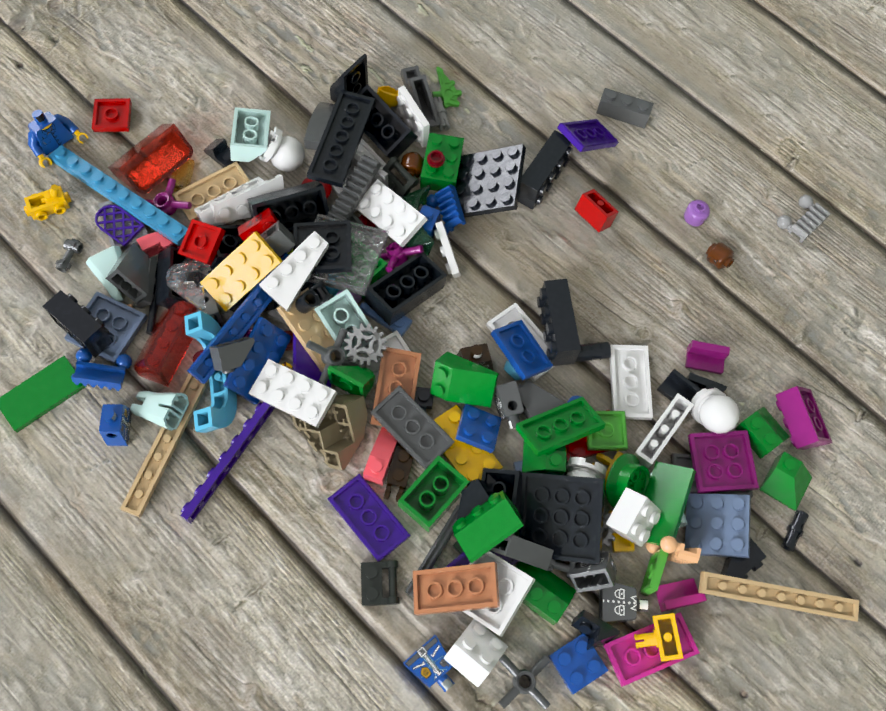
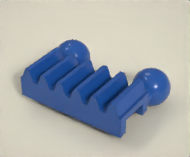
(450, 207)
(100, 374)

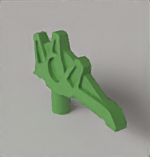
(447, 90)

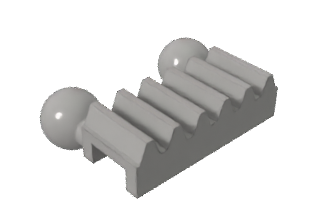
(807, 223)

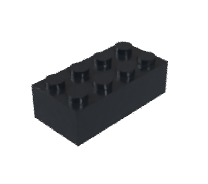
(386, 127)
(544, 169)
(293, 204)
(405, 288)
(558, 322)

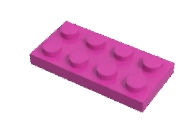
(633, 663)

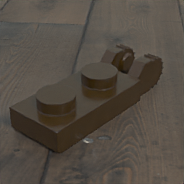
(399, 472)

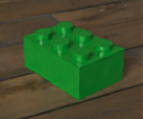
(448, 173)
(433, 493)

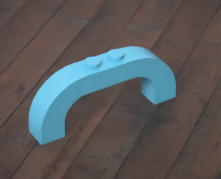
(223, 401)

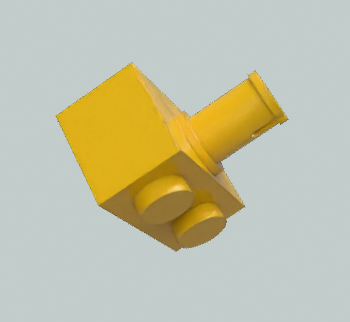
(664, 636)

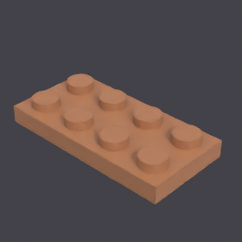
(396, 369)
(456, 588)

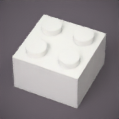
(634, 517)
(476, 652)

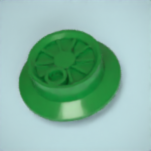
(626, 473)

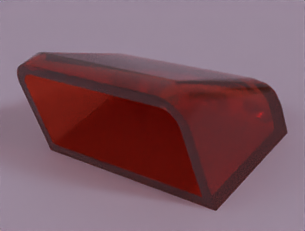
(153, 159)
(165, 345)

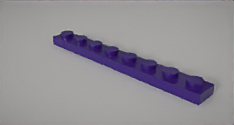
(227, 461)

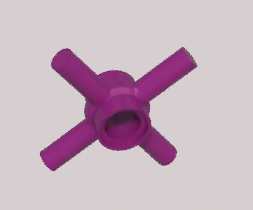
(165, 201)
(398, 255)

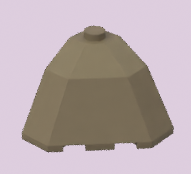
(339, 430)

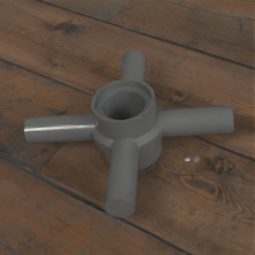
(326, 355)
(531, 674)

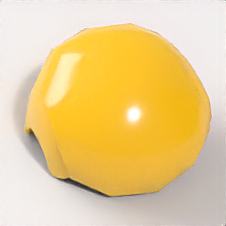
(389, 95)

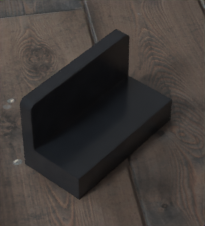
(679, 384)

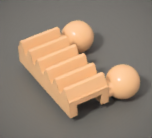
(676, 551)

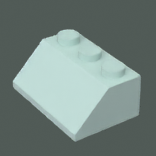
(249, 134)
(342, 313)

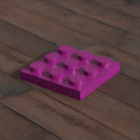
(723, 462)

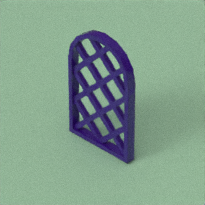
(123, 212)

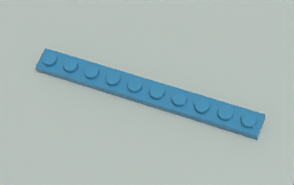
(119, 195)

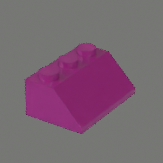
(802, 418)

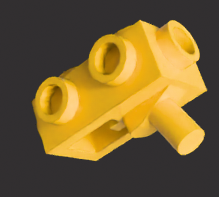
(47, 203)

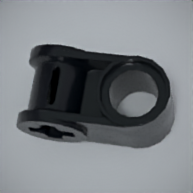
(315, 296)

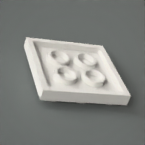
(513, 589)

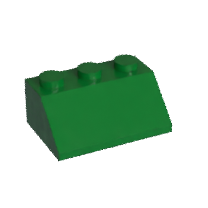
(487, 525)
(548, 594)

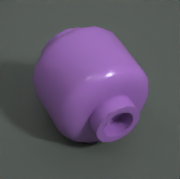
(696, 213)

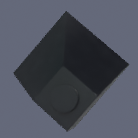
(506, 480)

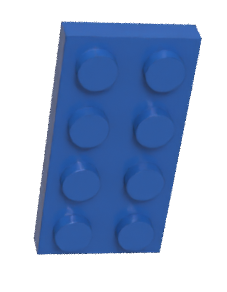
(268, 344)

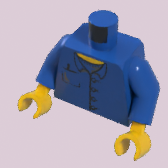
(50, 132)

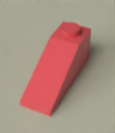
(380, 458)

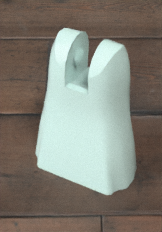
(102, 264)
(161, 408)

